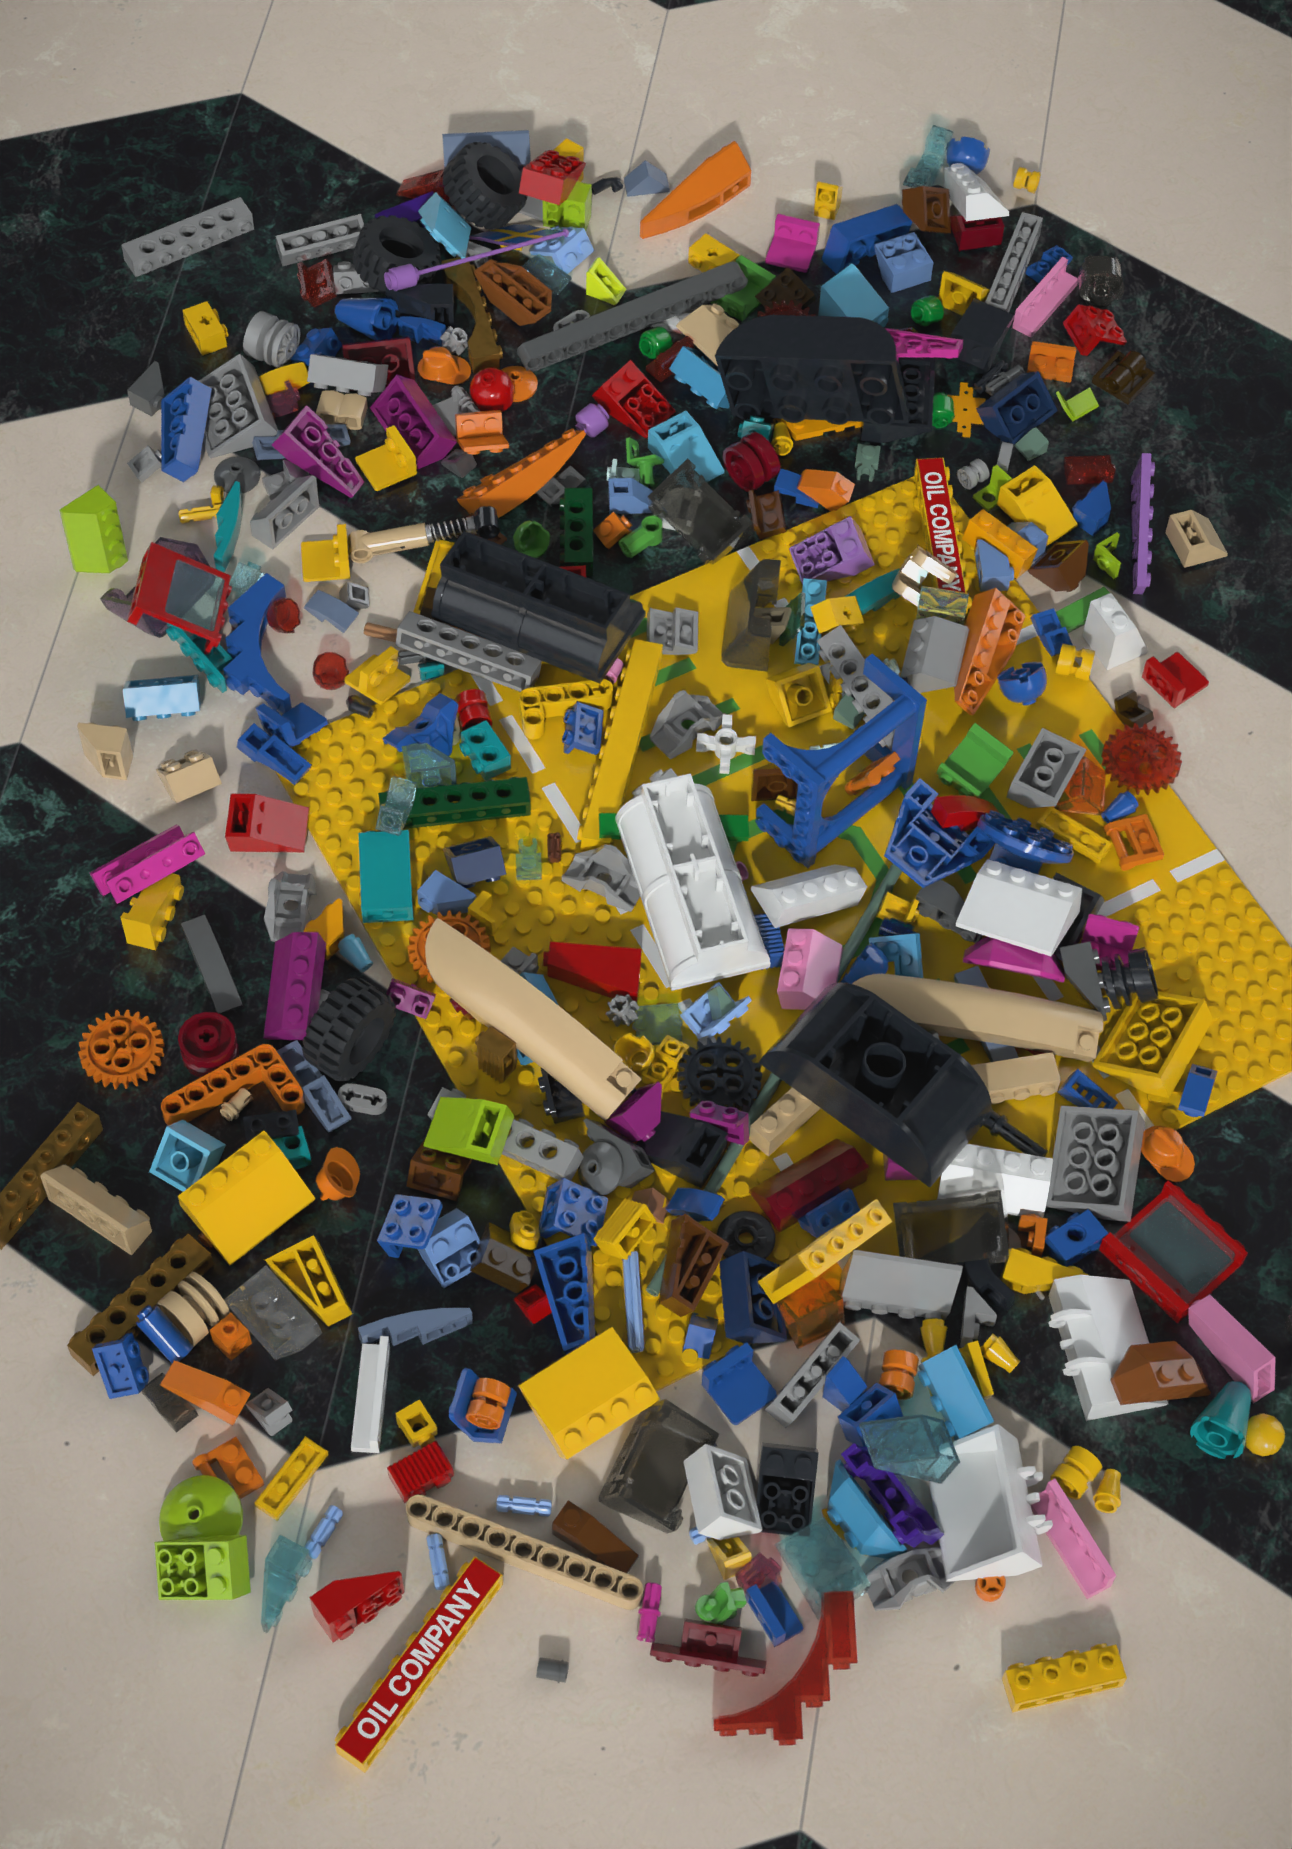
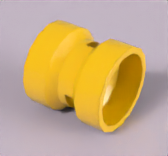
(1027, 180)

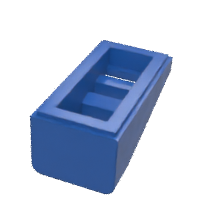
(1087, 1084)

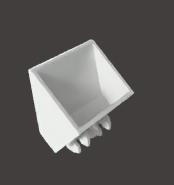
(1096, 1327)
(988, 1509)

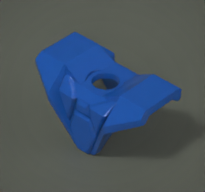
(432, 727)

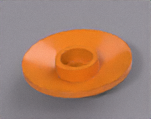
(524, 382)

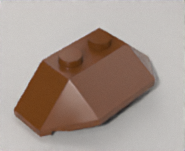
(514, 291)
(1158, 1374)

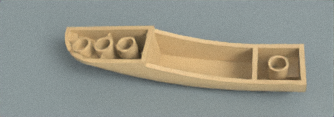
(991, 1015)

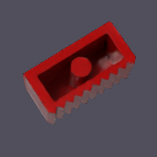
(421, 1472)

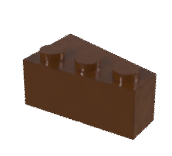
(689, 1264)

